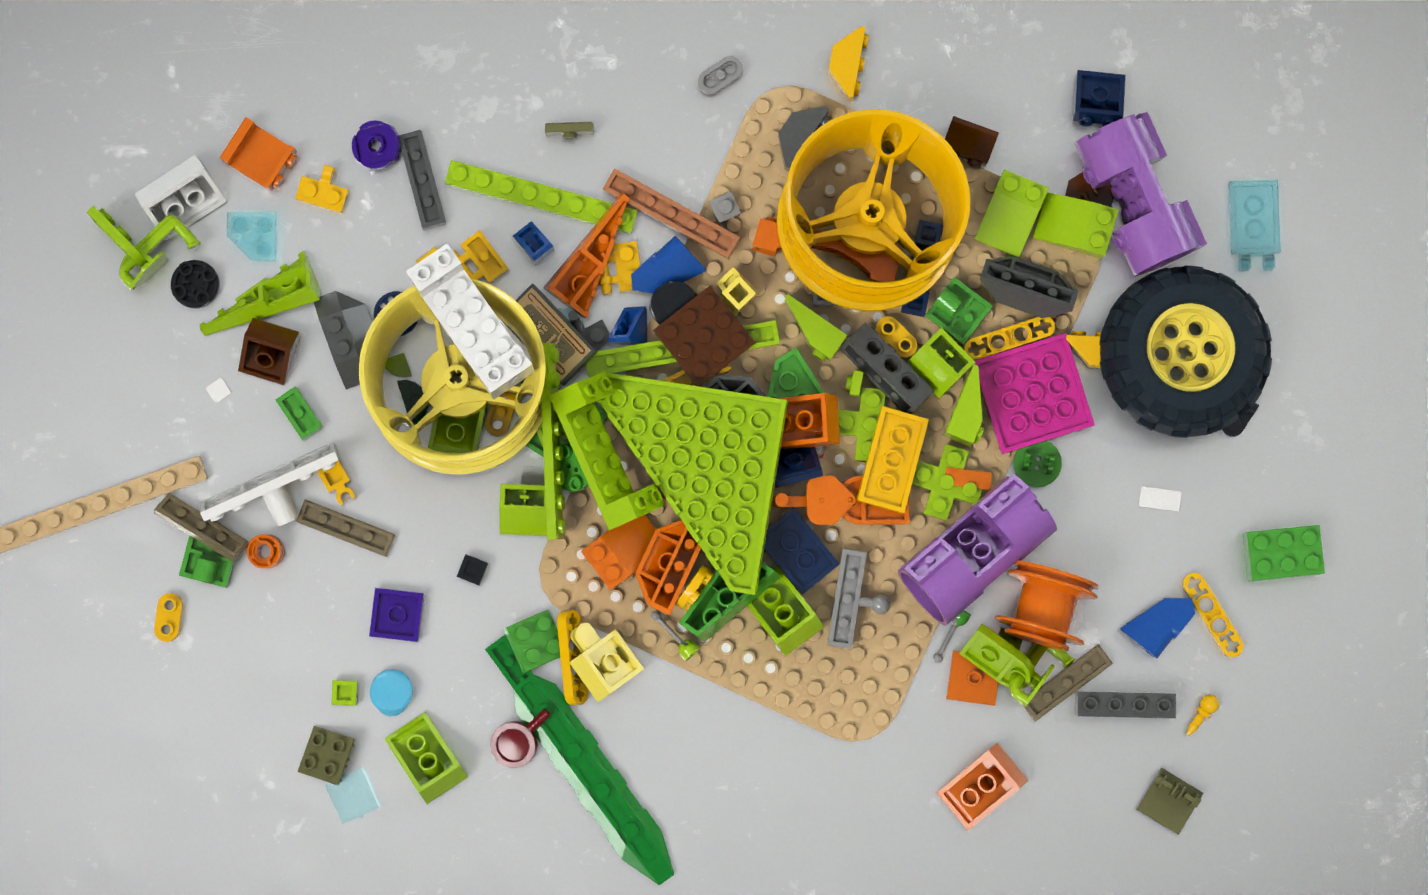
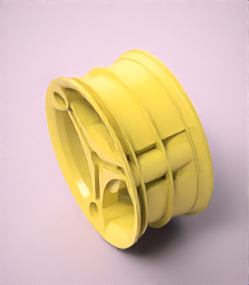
(438, 386)

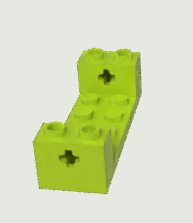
(597, 454)

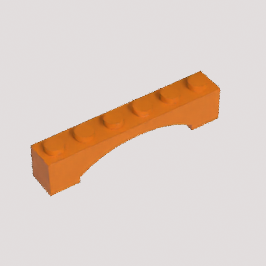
(877, 267)

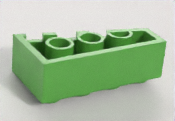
(719, 605)

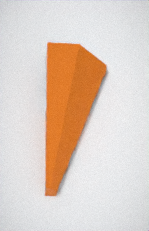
(579, 275)

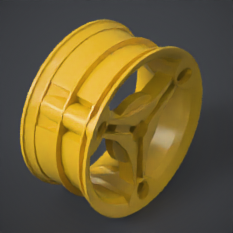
(909, 141)

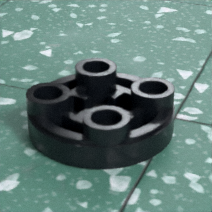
(195, 284)
(669, 299)

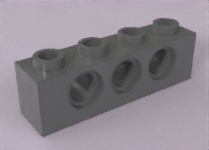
(874, 368)
(1125, 705)

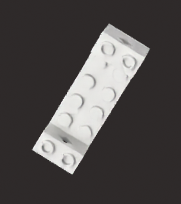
(470, 321)

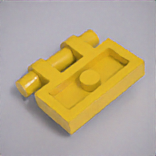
(484, 257)
(626, 261)

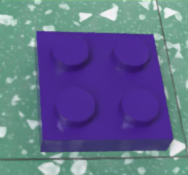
(396, 614)

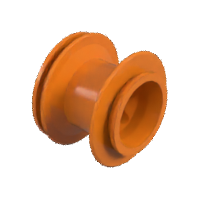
(1046, 605)

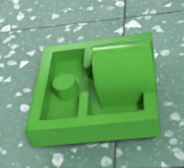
(958, 310)
(205, 564)

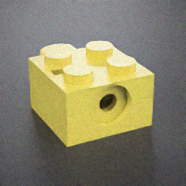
(602, 662)

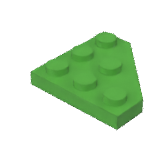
(792, 377)

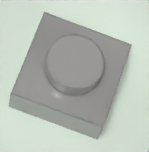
(725, 207)

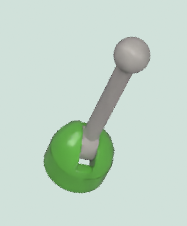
(960, 620)

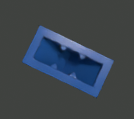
(534, 243)
(630, 327)

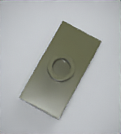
(569, 129)

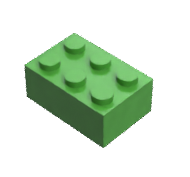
(1283, 553)

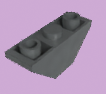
(798, 129)

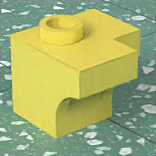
(736, 291)

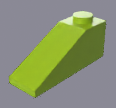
(819, 333)

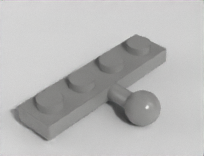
(848, 599)

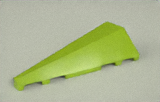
(288, 289)

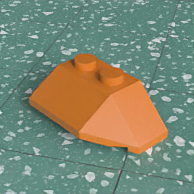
(667, 565)

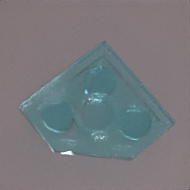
(253, 234)

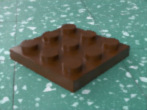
(704, 336)

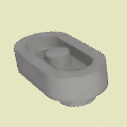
(719, 75)

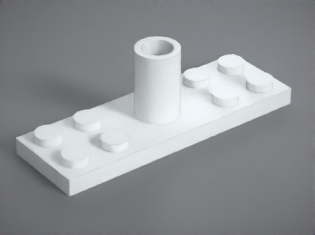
(272, 487)

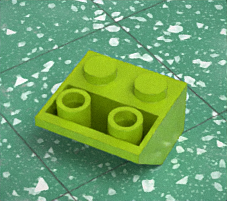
(941, 362)
(522, 509)

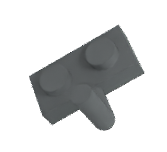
(596, 334)

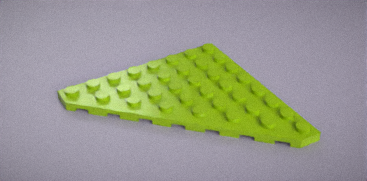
(711, 460)

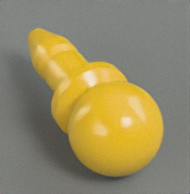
(1208, 705)

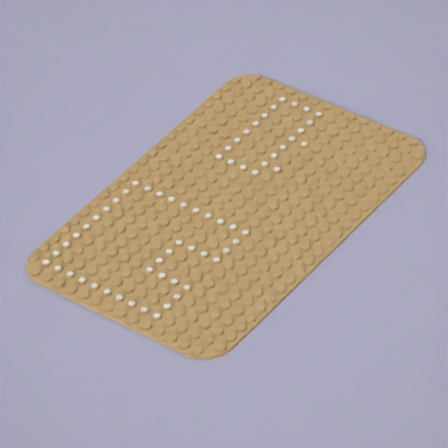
(823, 686)

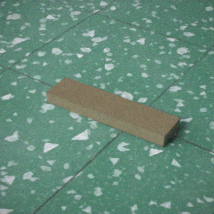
(345, 528)
(209, 533)
(1068, 682)

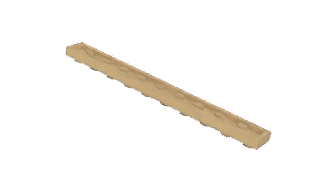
(101, 503)

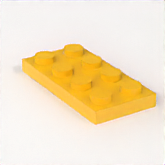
(892, 459)

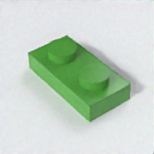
(299, 413)

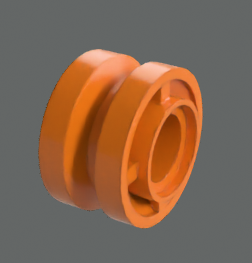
(254, 551)

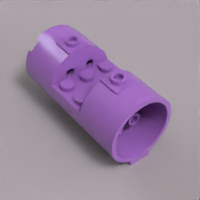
(1154, 229)
(977, 549)

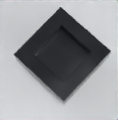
(472, 569)

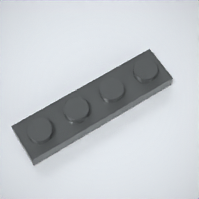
(422, 179)

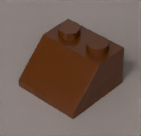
(971, 141)
(268, 351)

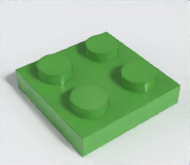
(534, 641)

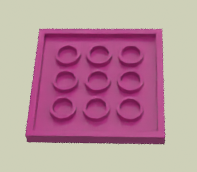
(1033, 393)

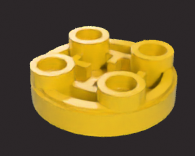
(690, 593)

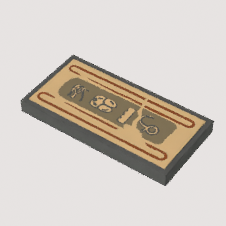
(556, 328)

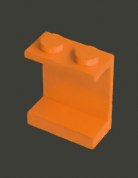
(258, 155)

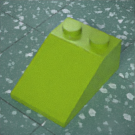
(1011, 213)
(1076, 224)
(967, 415)
(457, 434)
(785, 614)
(425, 758)

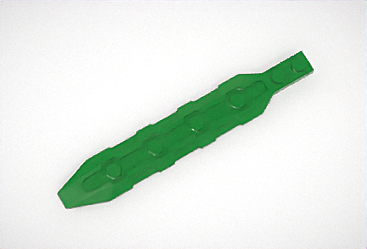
(586, 768)

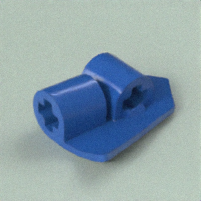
(670, 263)
(1160, 624)

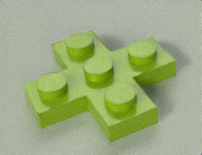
(862, 422)
(941, 485)

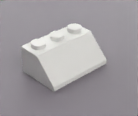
(183, 193)

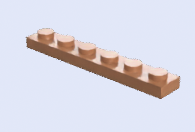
(672, 214)

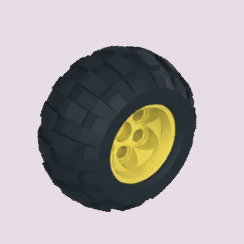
(1226, 319)

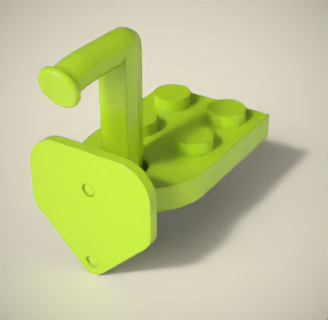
(140, 253)
(1009, 664)

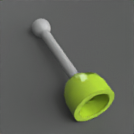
(686, 648)

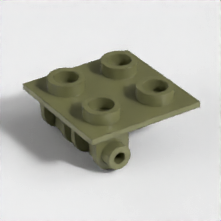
(326, 755)
(1170, 801)

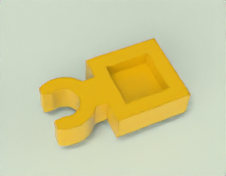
(335, 479)

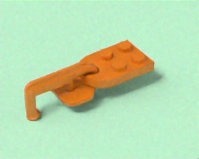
(830, 500)

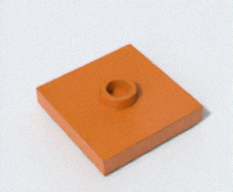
(970, 683)

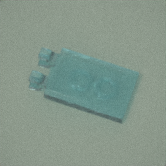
(1254, 221)

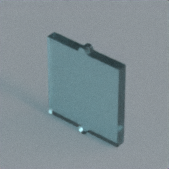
(352, 796)

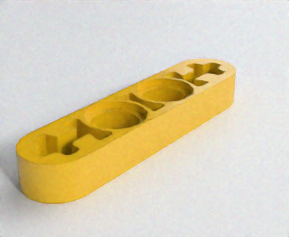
(1008, 336)
(1214, 613)
(567, 655)

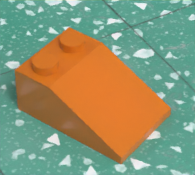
(811, 421)
(620, 551)
(982, 786)

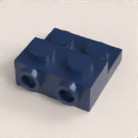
(1098, 98)

